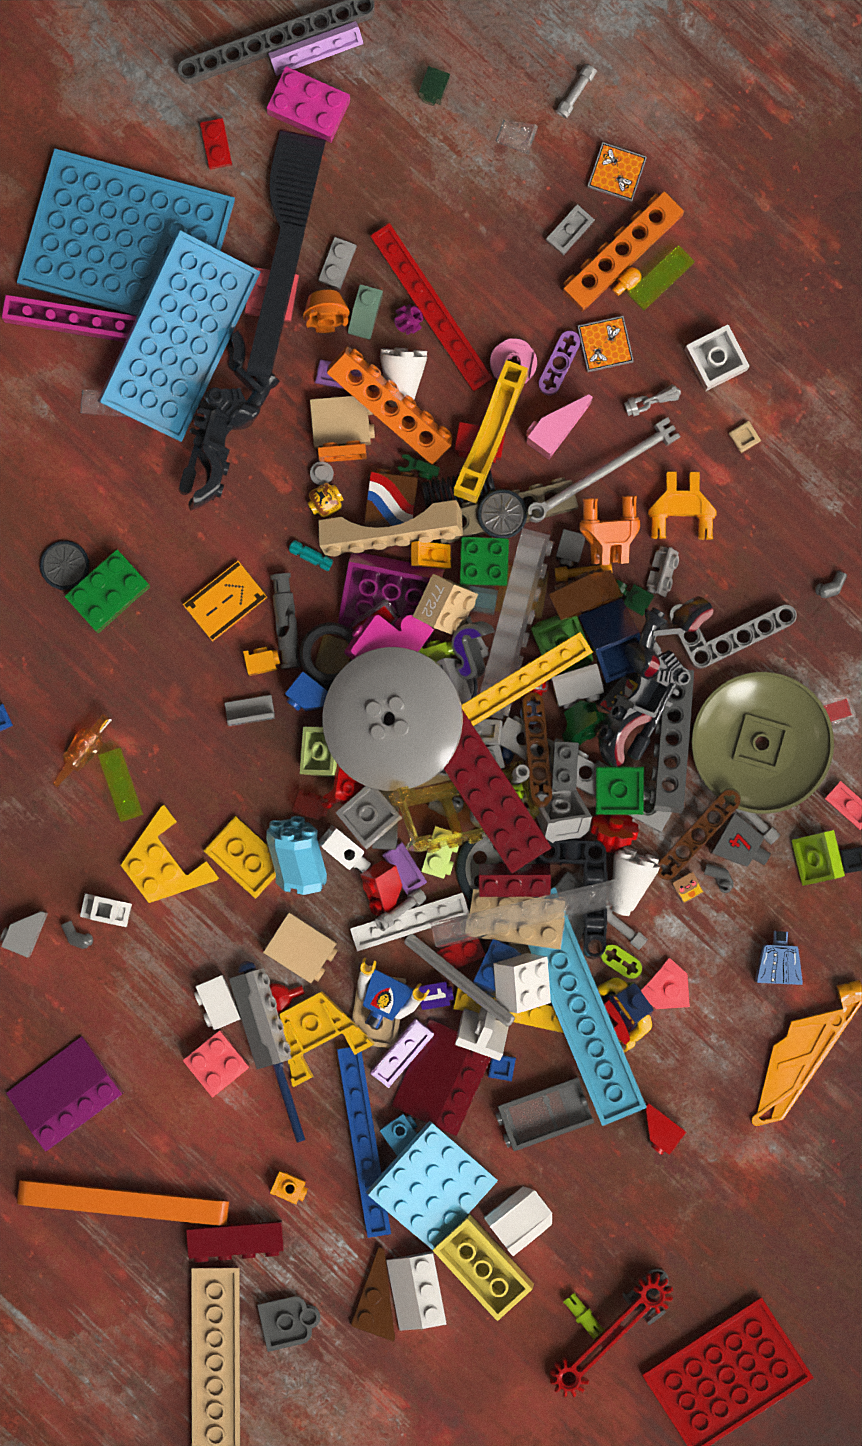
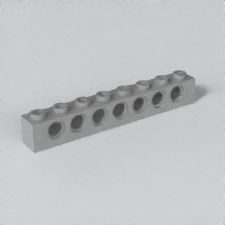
(514, 726)

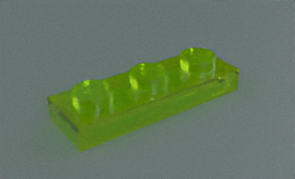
(661, 278)
(120, 785)

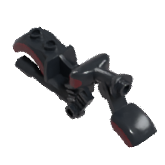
(658, 679)

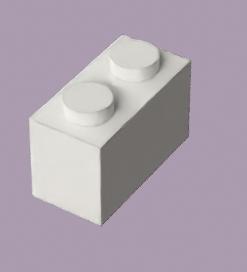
(217, 1002)

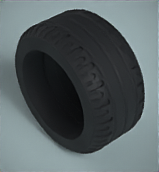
(307, 643)

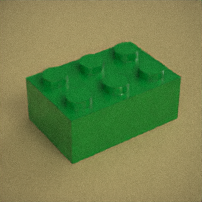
(107, 591)

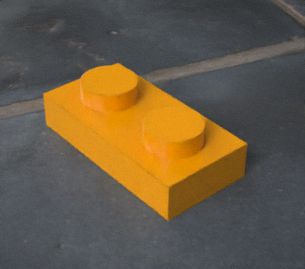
(430, 555)

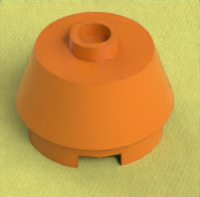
(325, 311)

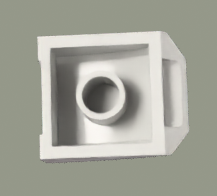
(519, 1219)

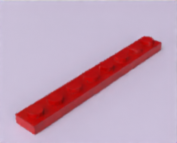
(431, 307)

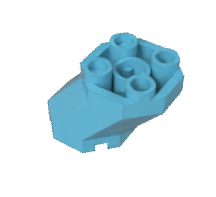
(296, 855)

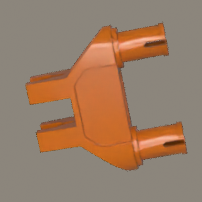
(610, 538)

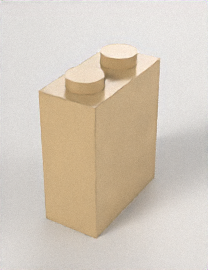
(340, 421)
(301, 948)

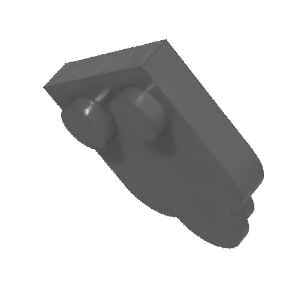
(287, 1322)

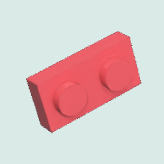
(846, 803)

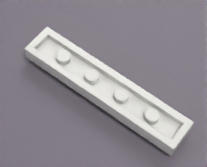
(410, 922)

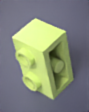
(439, 862)

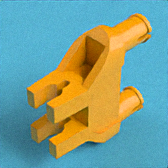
(682, 504)

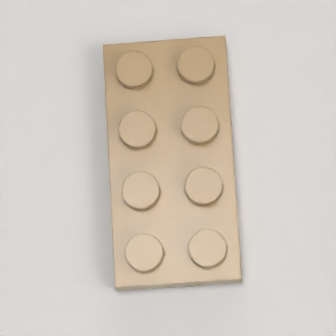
(541, 935)

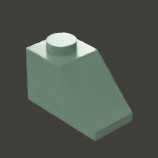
(365, 312)

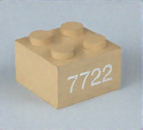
(445, 604)

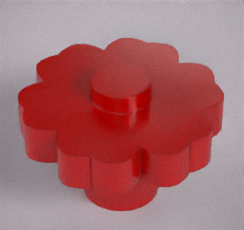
(614, 831)

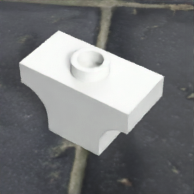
(106, 910)

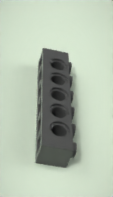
(673, 800)

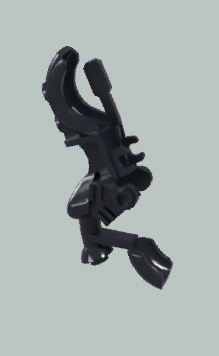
(222, 412)

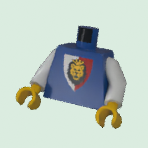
(386, 995)

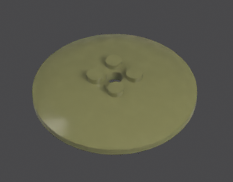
(796, 733)

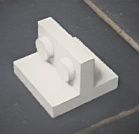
(482, 1033)

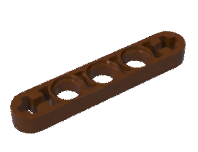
(536, 761)
(703, 823)

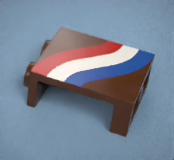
(390, 498)

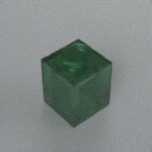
(434, 86)

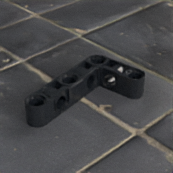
(594, 872)

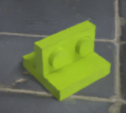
(818, 858)

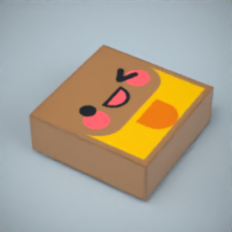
(688, 887)

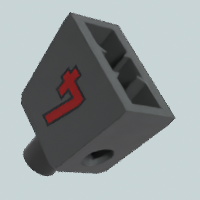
(740, 843)

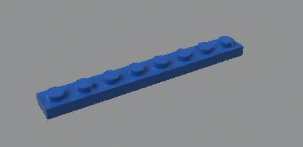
(363, 1138)

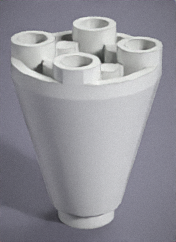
(404, 369)
(634, 877)

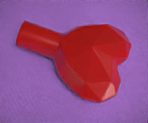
(284, 995)

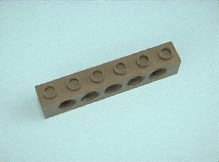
(535, 493)

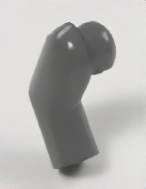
(833, 588)
(438, 807)

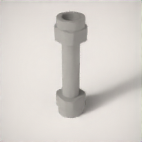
(586, 75)
(519, 775)
(769, 834)
(387, 919)
(637, 939)

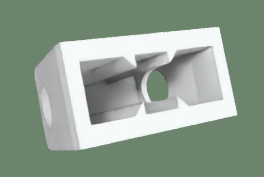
(337, 843)

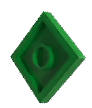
(620, 790)

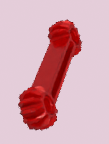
(611, 1335)

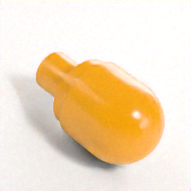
(627, 280)

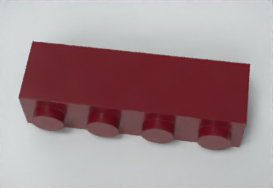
(235, 1240)

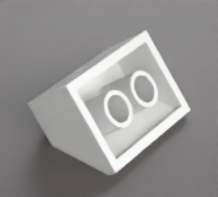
(416, 1291)

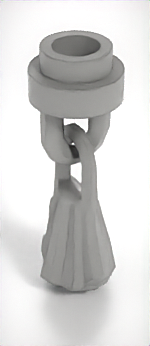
(669, 394)

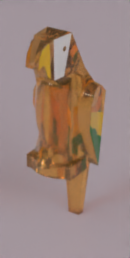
(83, 748)

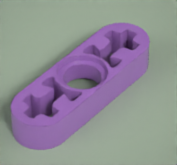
(572, 350)

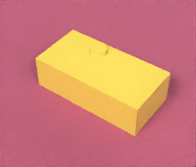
(483, 1267)

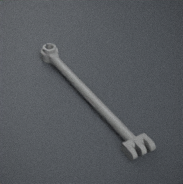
(662, 434)

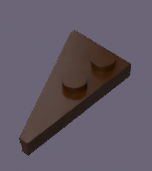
(374, 1307)

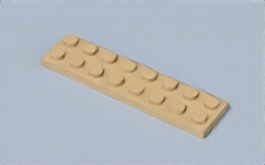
(216, 1356)

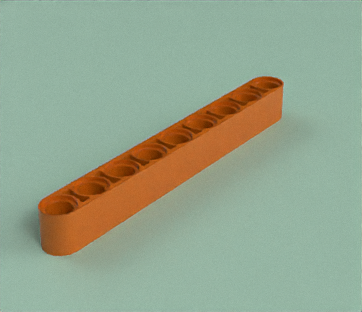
(123, 1202)

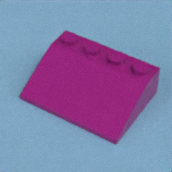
(379, 578)
(64, 1093)

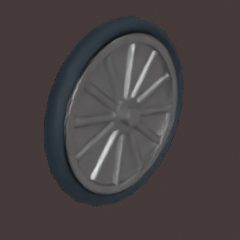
(502, 513)

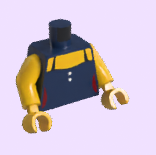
(631, 1006)

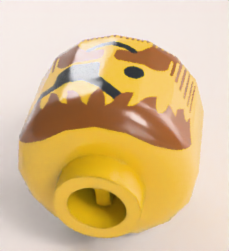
(325, 500)

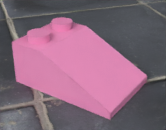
(553, 428)

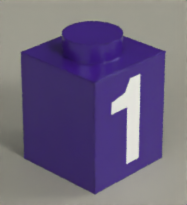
(438, 995)

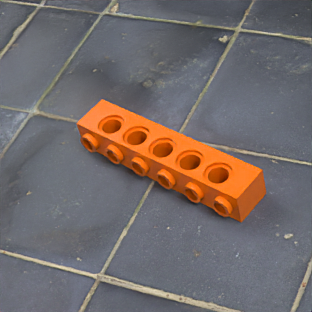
(670, 214)
(429, 448)

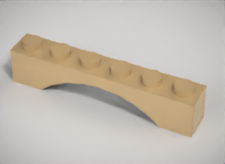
(438, 521)

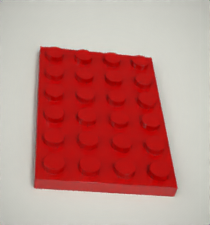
(727, 1375)

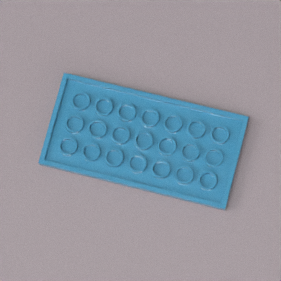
(179, 336)

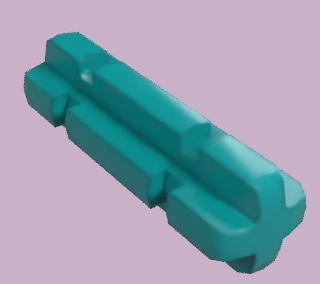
(310, 555)

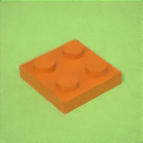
(351, 451)

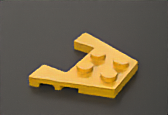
(155, 869)
(314, 1024)

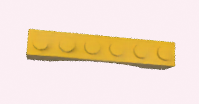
(491, 431)

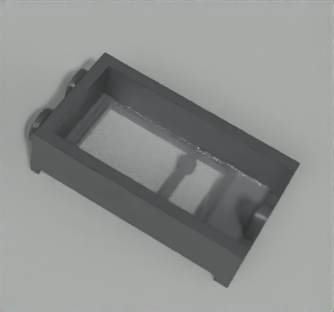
(544, 1114)

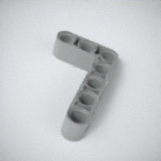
(730, 637)

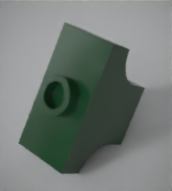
(583, 722)

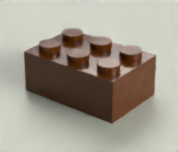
(585, 593)

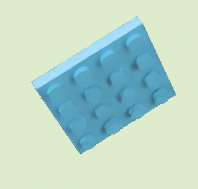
(431, 1185)

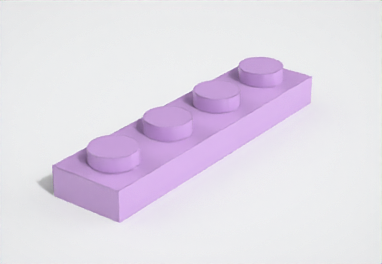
(316, 48)

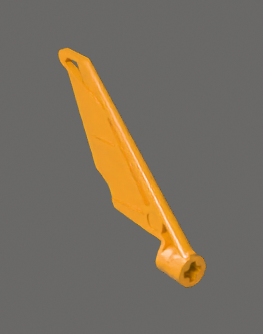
(802, 1052)

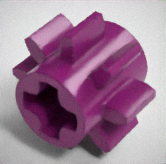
(408, 319)

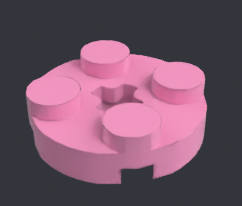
(516, 348)

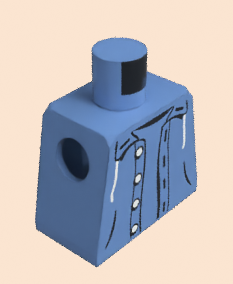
(779, 962)

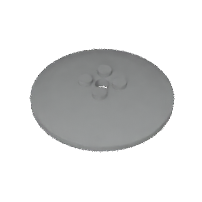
(424, 725)

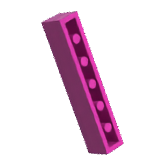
(67, 318)

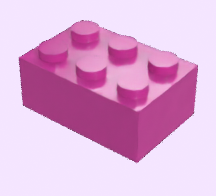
(308, 104)

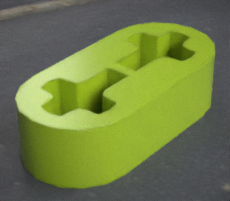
(617, 966)

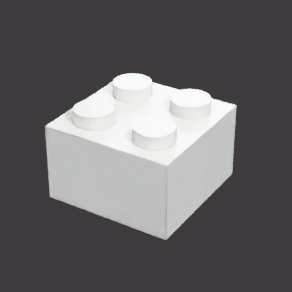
(716, 357)
(522, 982)

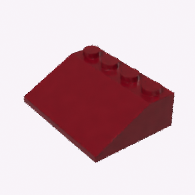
(441, 1080)

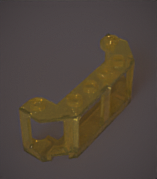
(406, 797)

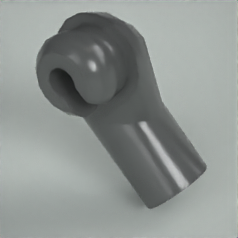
(722, 877)
(76, 939)

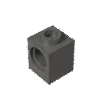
(570, 548)

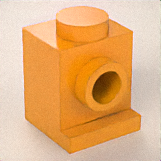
(261, 661)
(284, 1179)

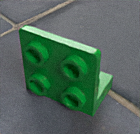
(484, 561)

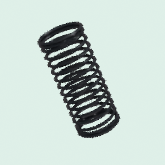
(426, 487)

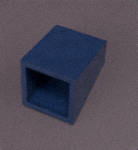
(608, 632)

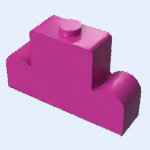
(378, 633)

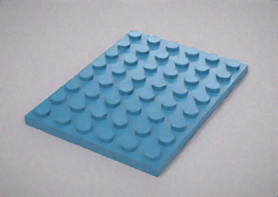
(109, 229)

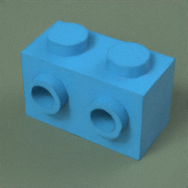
(399, 1132)

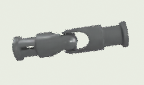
(285, 616)

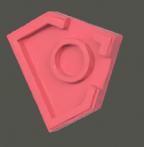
(668, 987)

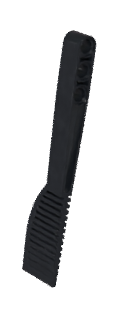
(291, 196)

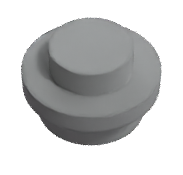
(321, 473)

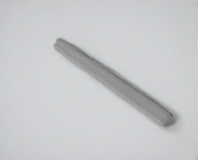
(459, 980)

